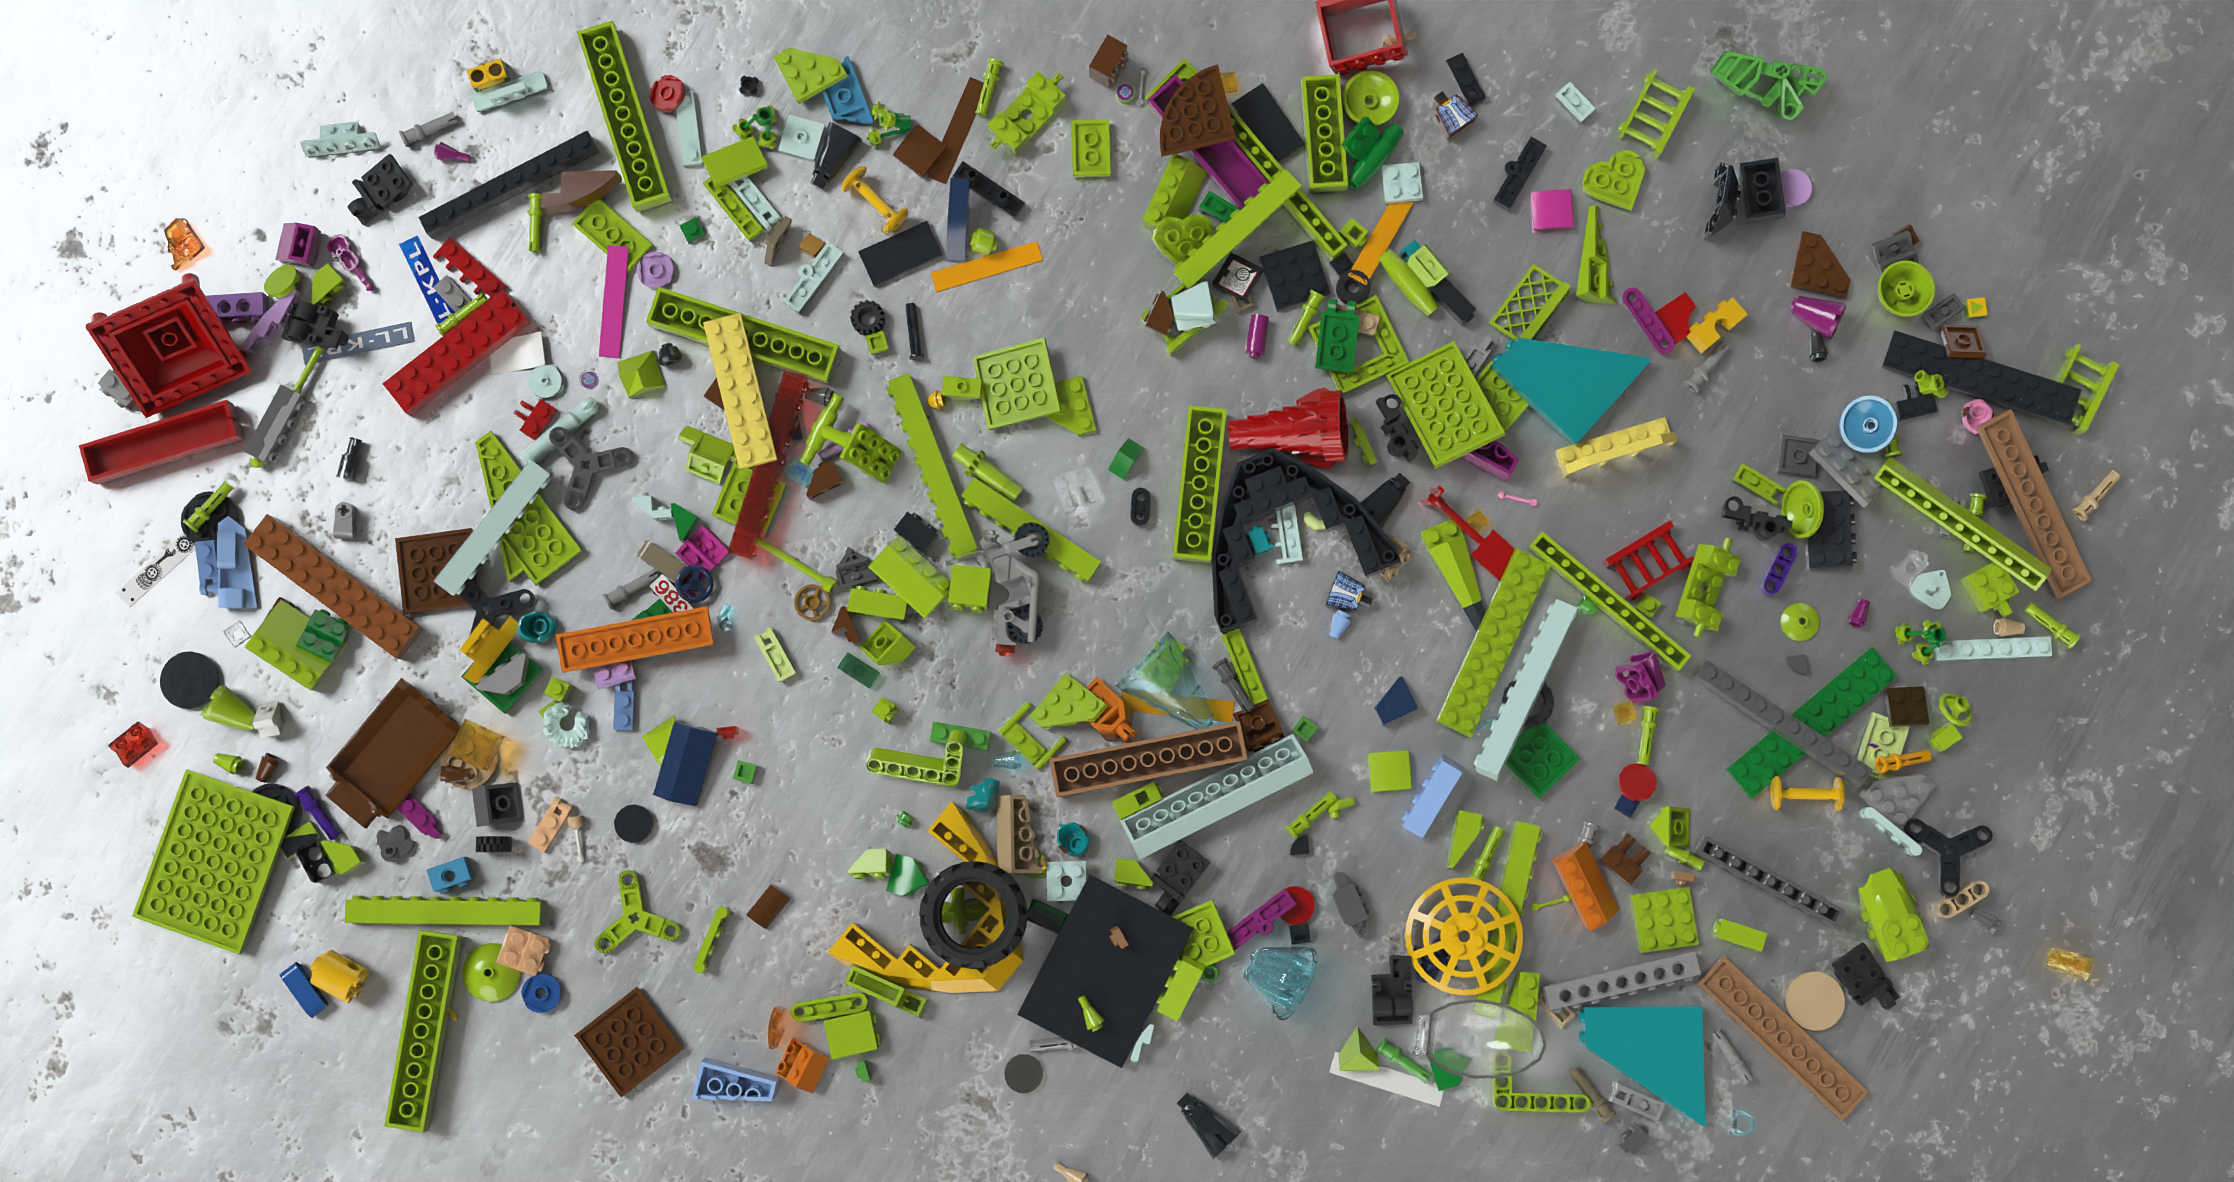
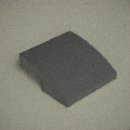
(1893, 250)

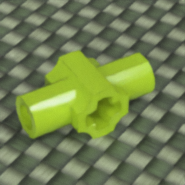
(1931, 384)

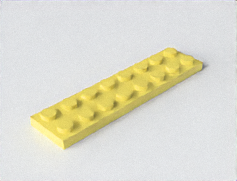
(740, 391)

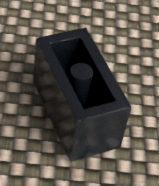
(916, 532)

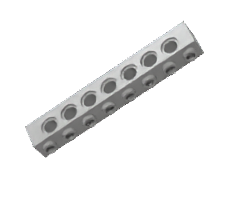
(1689, 971)

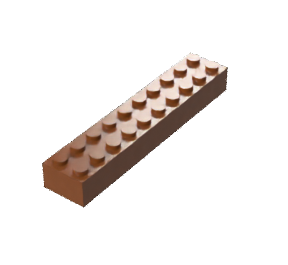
(333, 586)

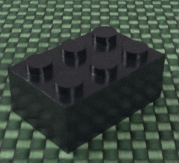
(1762, 190)

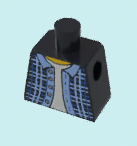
(1347, 594)

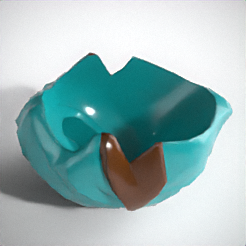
(1073, 839)

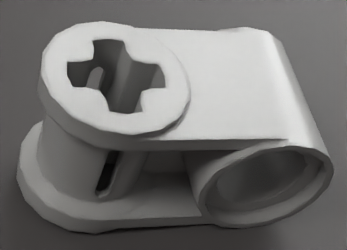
(345, 524)

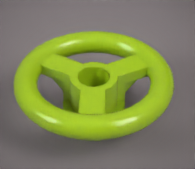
(1957, 706)

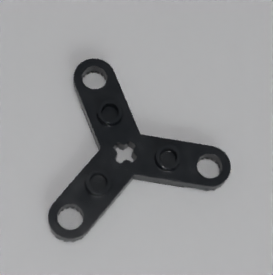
(500, 605)
(1948, 863)

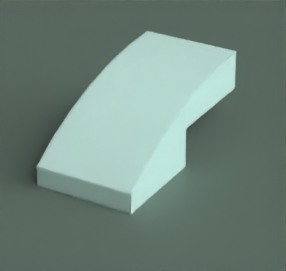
(1145, 1037)

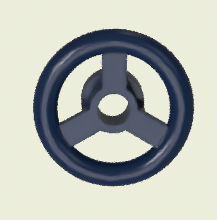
(687, 586)

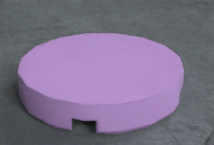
(1795, 187)
(656, 270)

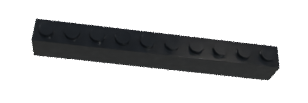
(509, 184)

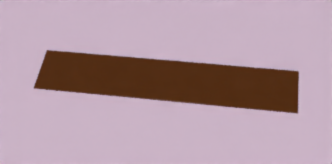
(957, 131)

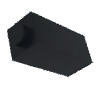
(1453, 301)

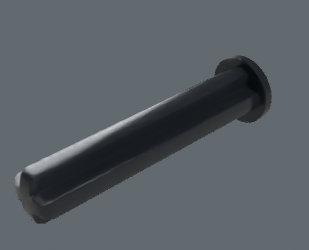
(913, 331)

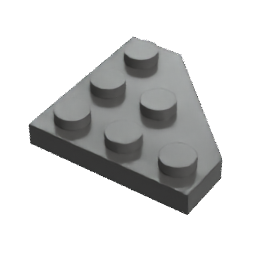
(1897, 796)

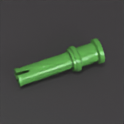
(1395, 1055)

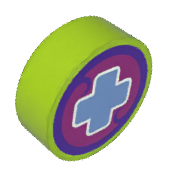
(1125, 93)

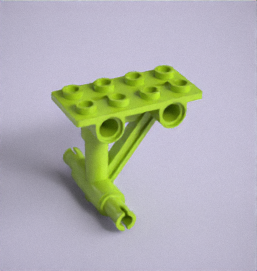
(861, 447)

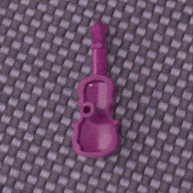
(341, 248)

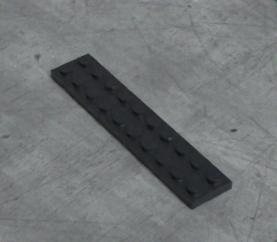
(1984, 379)

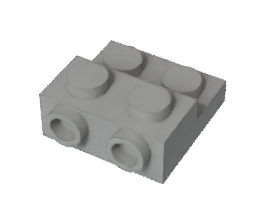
(112, 385)

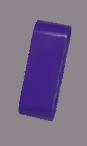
(1770, 574)

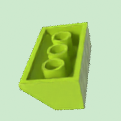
(1175, 191)
(911, 576)

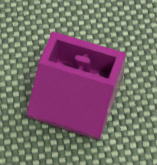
(298, 244)

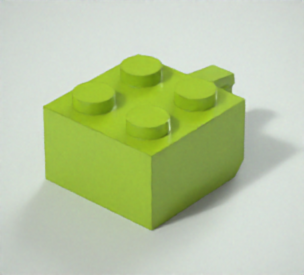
(1990, 588)

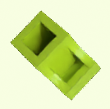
(961, 388)

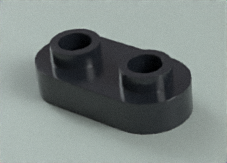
(1140, 507)

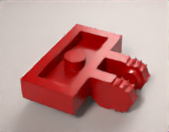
(538, 418)

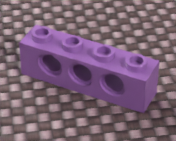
(257, 300)

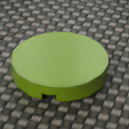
(281, 281)

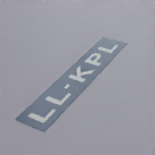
(365, 342)

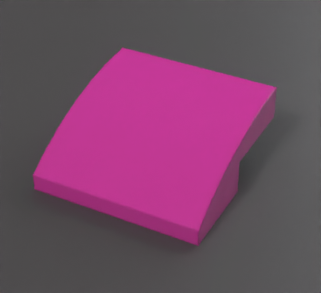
(1552, 209)
(703, 549)

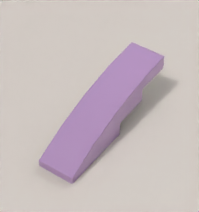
(276, 315)

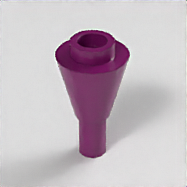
(446, 152)

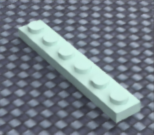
(1993, 648)

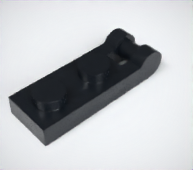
(1465, 79)

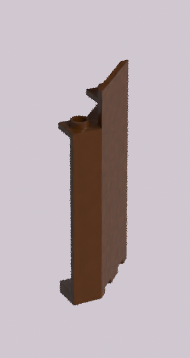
(389, 754)

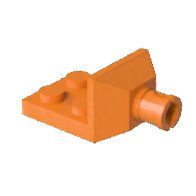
(1116, 718)

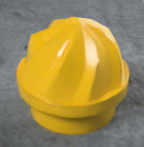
(936, 400)

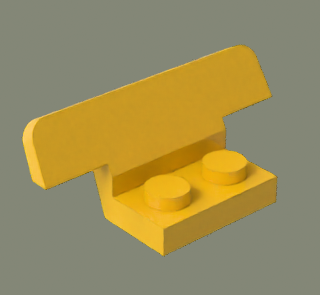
(486, 645)

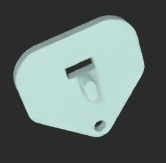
(1935, 584)

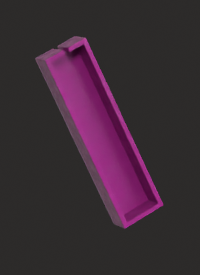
(1222, 161)

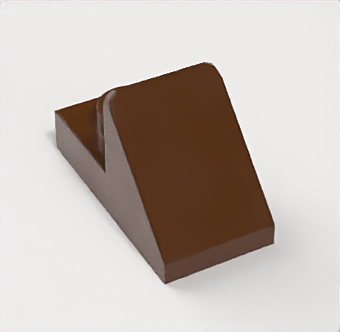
(843, 622)

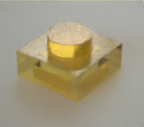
(1229, 82)
(1624, 712)

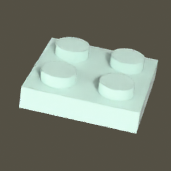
(1401, 182)

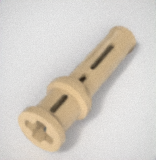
(2090, 502)

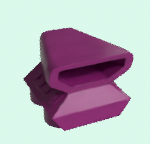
(1641, 676)

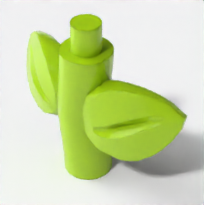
(961, 910)

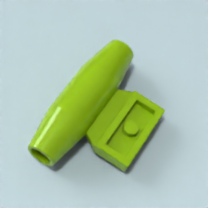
(1416, 276)

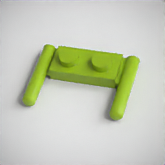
(1025, 743)

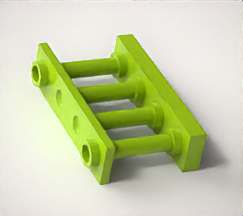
(1673, 112)
(1174, 343)
(2097, 388)

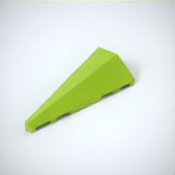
(1593, 275)

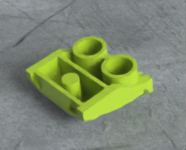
(658, 739)

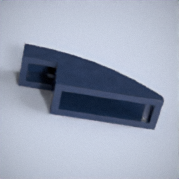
(958, 219)

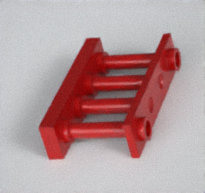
(1648, 542)

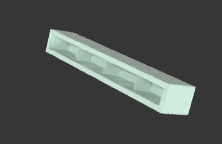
(492, 527)

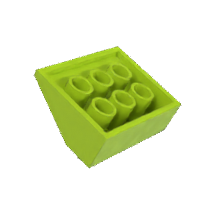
(277, 641)

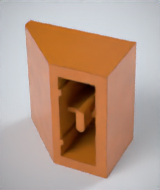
(802, 1065)

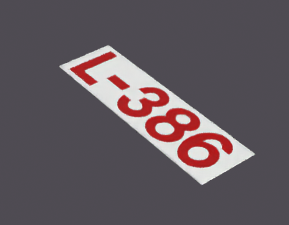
(669, 595)

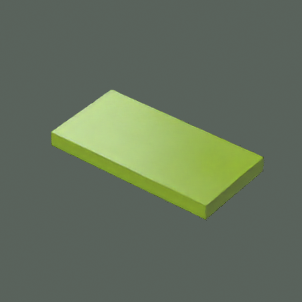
(607, 228)

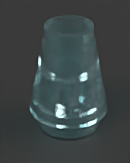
(1008, 760)

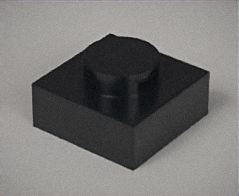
(1341, 264)
(1299, 933)

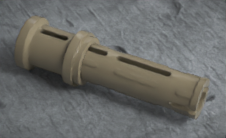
(1597, 1102)

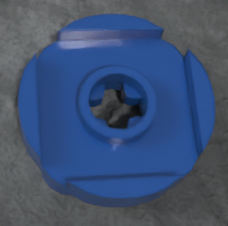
(531, 997)

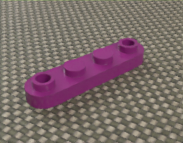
(1648, 320)

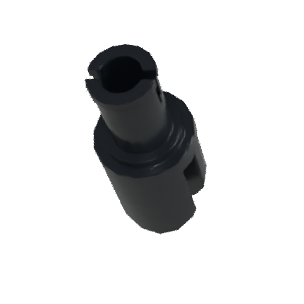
(350, 456)

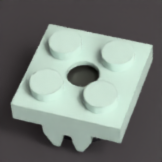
(1065, 880)

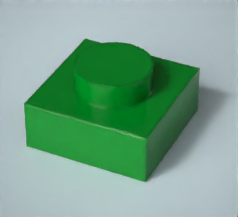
(692, 230)

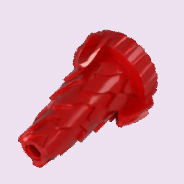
(1312, 428)

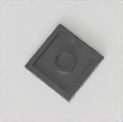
(1795, 456)

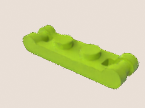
(708, 947)

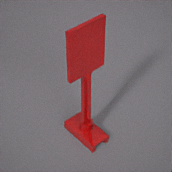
(1491, 552)

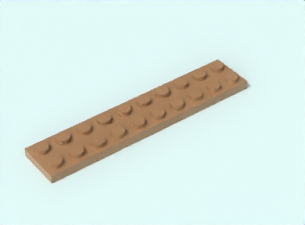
(2033, 503)
(1782, 1038)

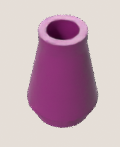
(1859, 614)

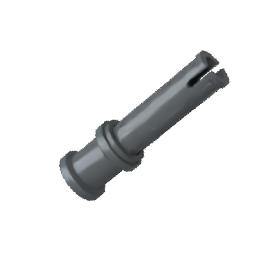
(1229, 678)

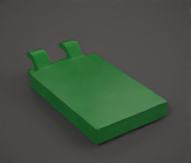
(1338, 338)

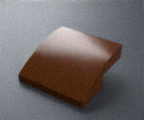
(919, 150)

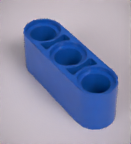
(304, 992)

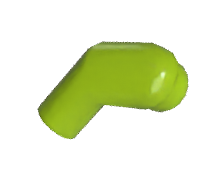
(1340, 804)

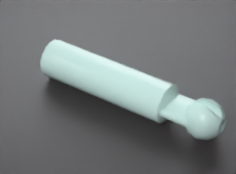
(570, 421)

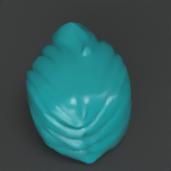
(537, 626)
(984, 795)

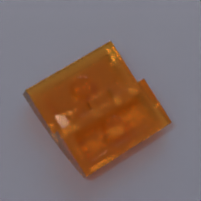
(774, 1032)

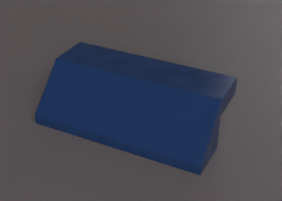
(685, 764)

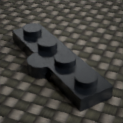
(1519, 172)

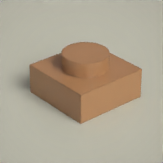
(1682, 877)
(1118, 938)

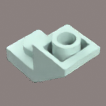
(647, 504)

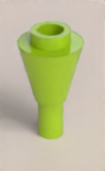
(1092, 1018)

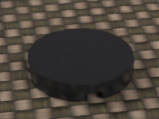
(633, 823)

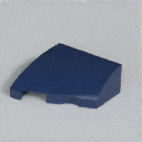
(1395, 703)

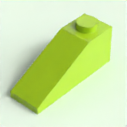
(1465, 831)

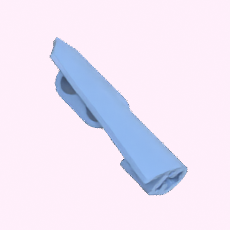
(234, 567)

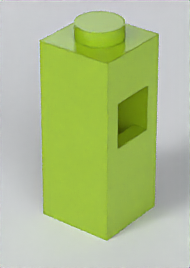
(1137, 800)
(1739, 934)

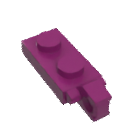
(419, 816)

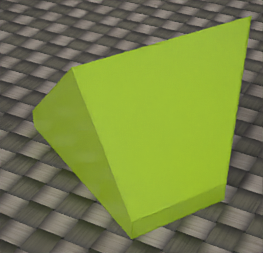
(1358, 1054)

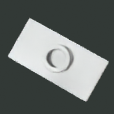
(268, 719)

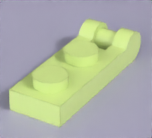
(775, 655)

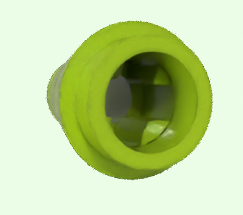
(230, 763)

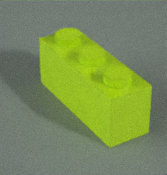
(877, 604)
(1180, 987)

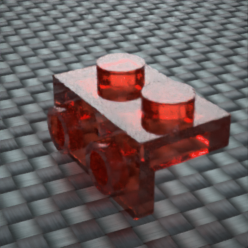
(133, 744)

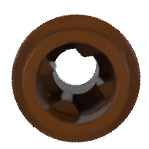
(267, 766)
(453, 774)

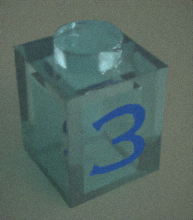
(799, 473)

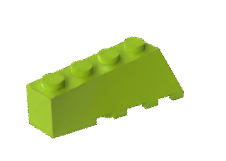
(1524, 993)

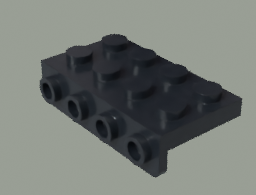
(1834, 538)

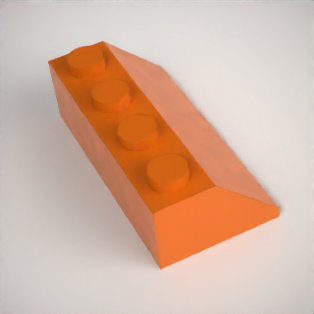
(1585, 886)

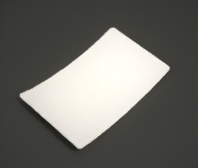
(518, 354)

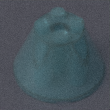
(1281, 977)

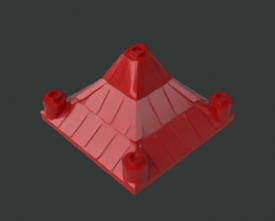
(169, 347)

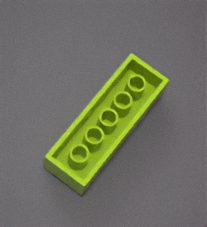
(1324, 133)

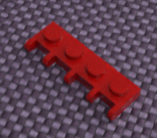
(470, 268)

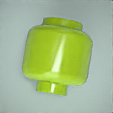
(983, 241)

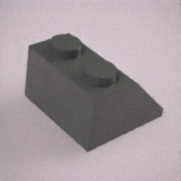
(497, 804)

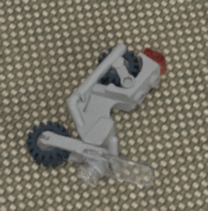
(1019, 579)

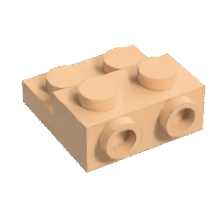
(523, 950)

